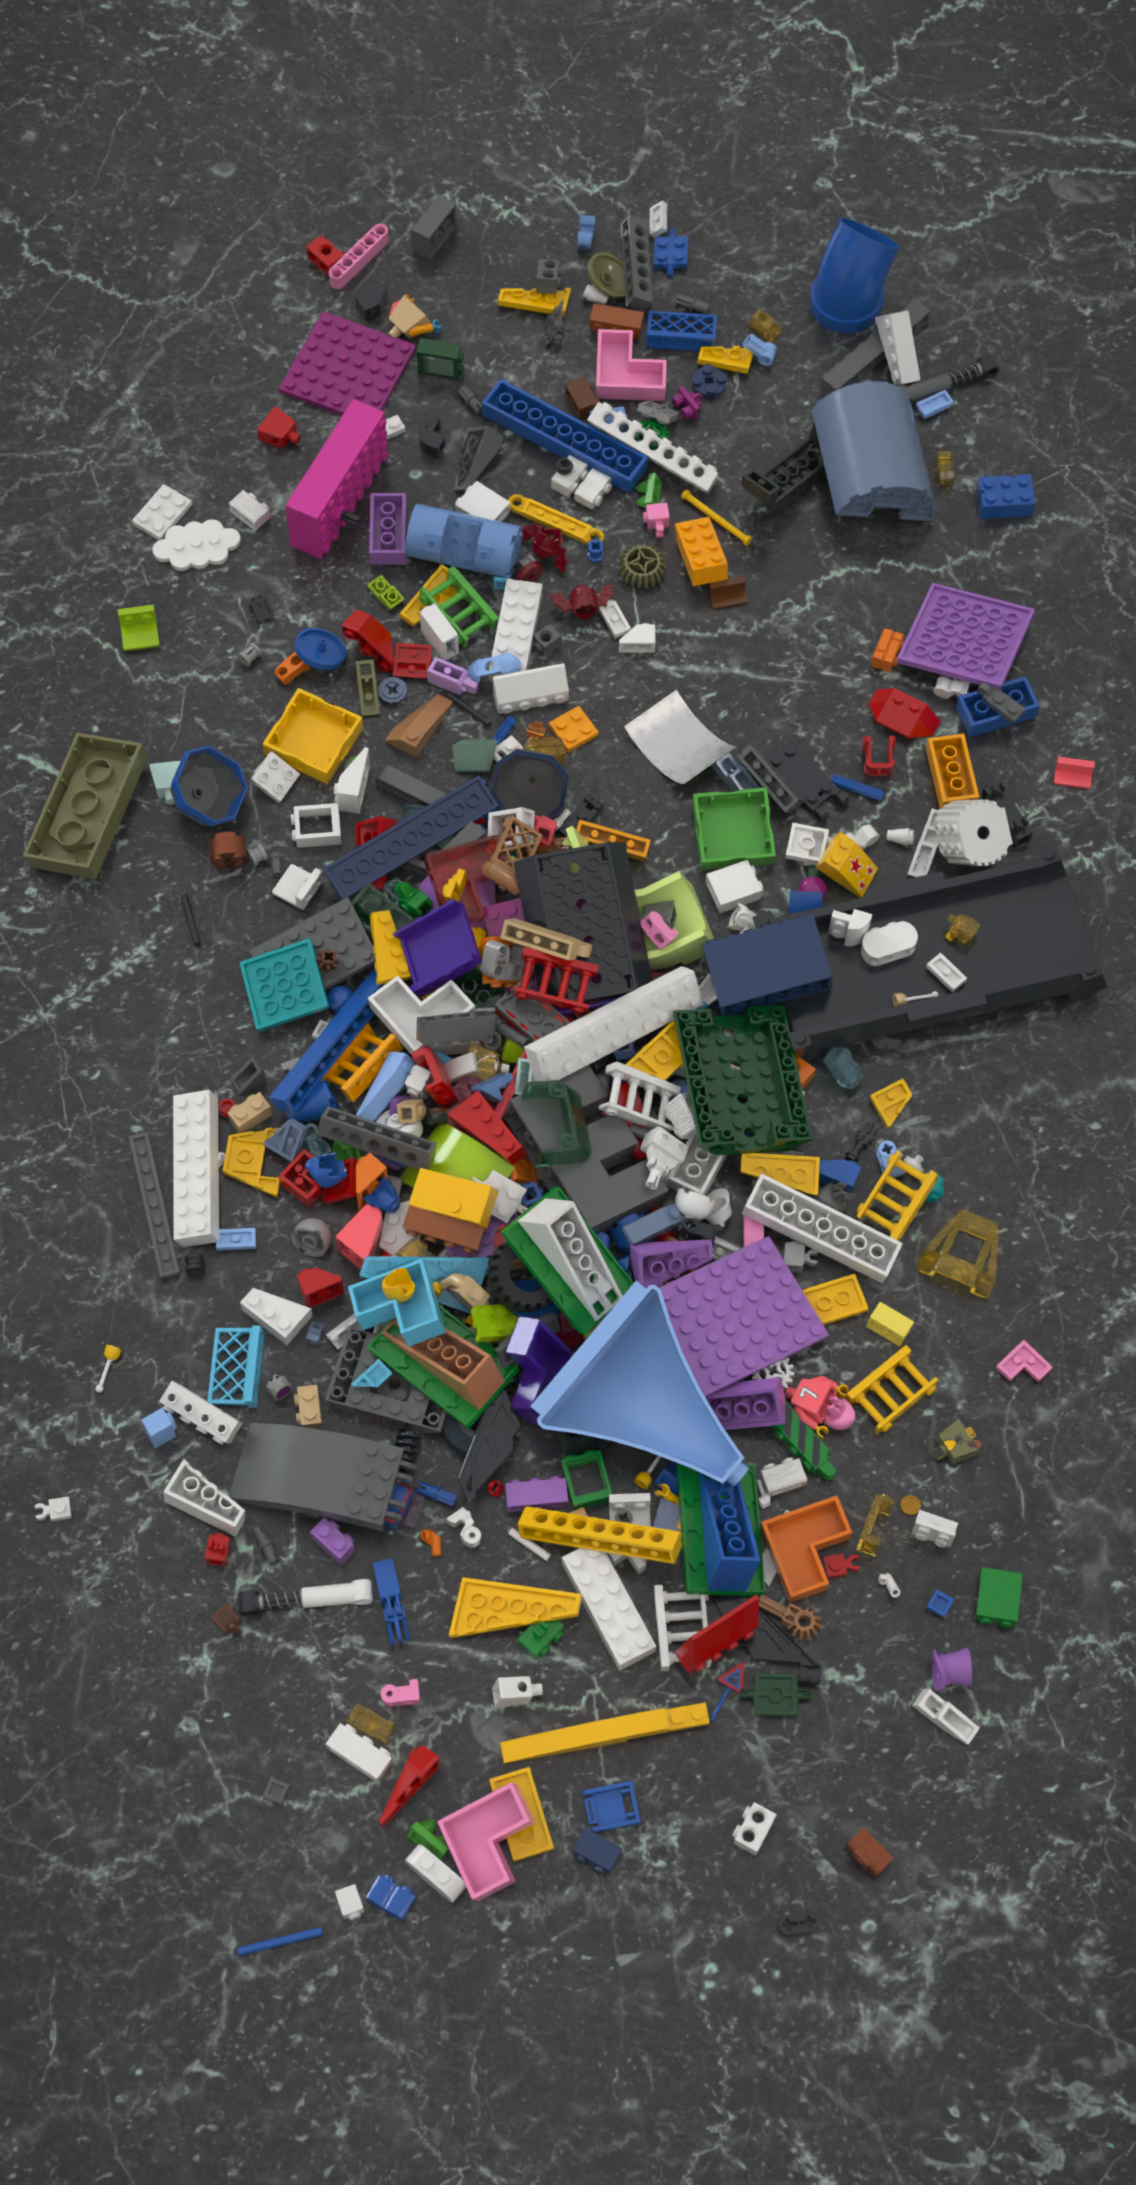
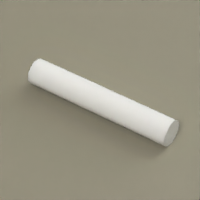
(530, 1544)

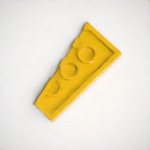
(533, 301)
(387, 949)

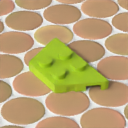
(493, 1322)

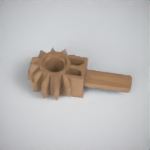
(792, 1616)

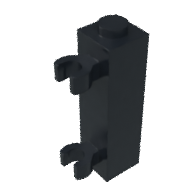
(1018, 824)

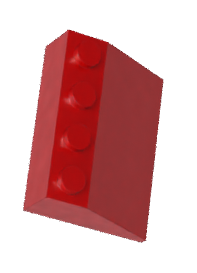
(720, 1636)

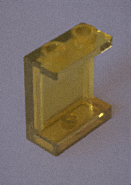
(870, 1543)

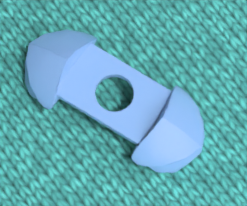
(504, 664)

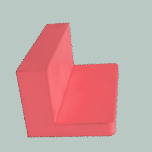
(1073, 772)

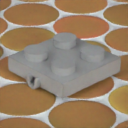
(653, 409)

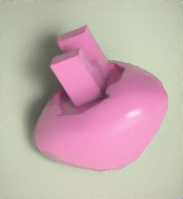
(839, 1414)

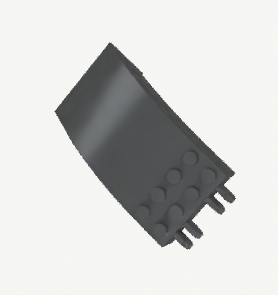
(320, 1474)

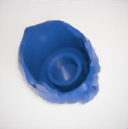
(326, 1170)

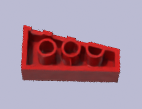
(484, 1124)

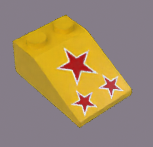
(847, 864)

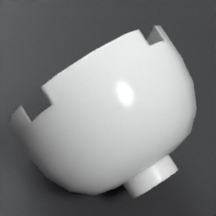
(693, 1204)

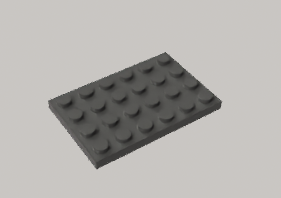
(332, 929)

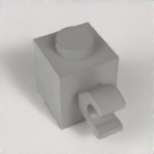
(795, 1257)

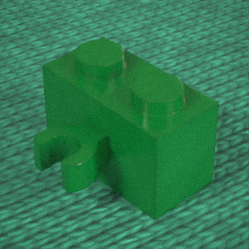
(540, 1636)

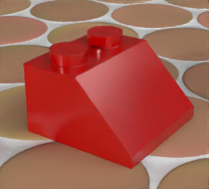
(318, 1286)

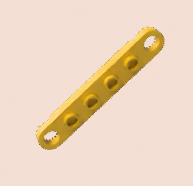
(554, 519)

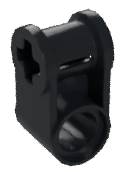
(696, 1231)

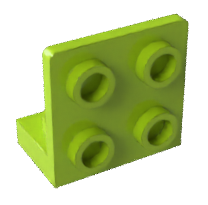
(138, 627)

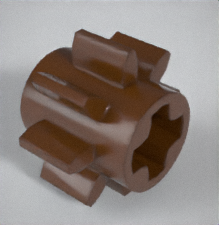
(327, 960)

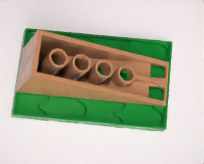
(448, 1368)

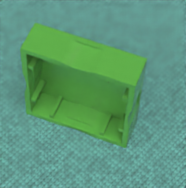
(733, 828)

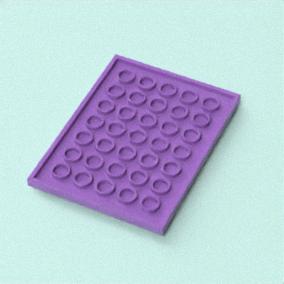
(740, 1316)

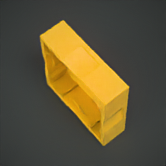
(313, 735)

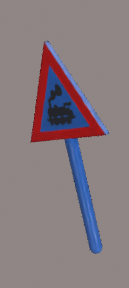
(733, 1680)

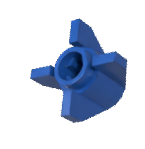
(384, 1197)

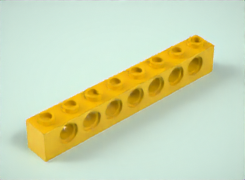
(600, 1534)

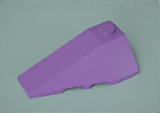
(661, 1261)

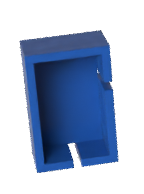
(1005, 496)

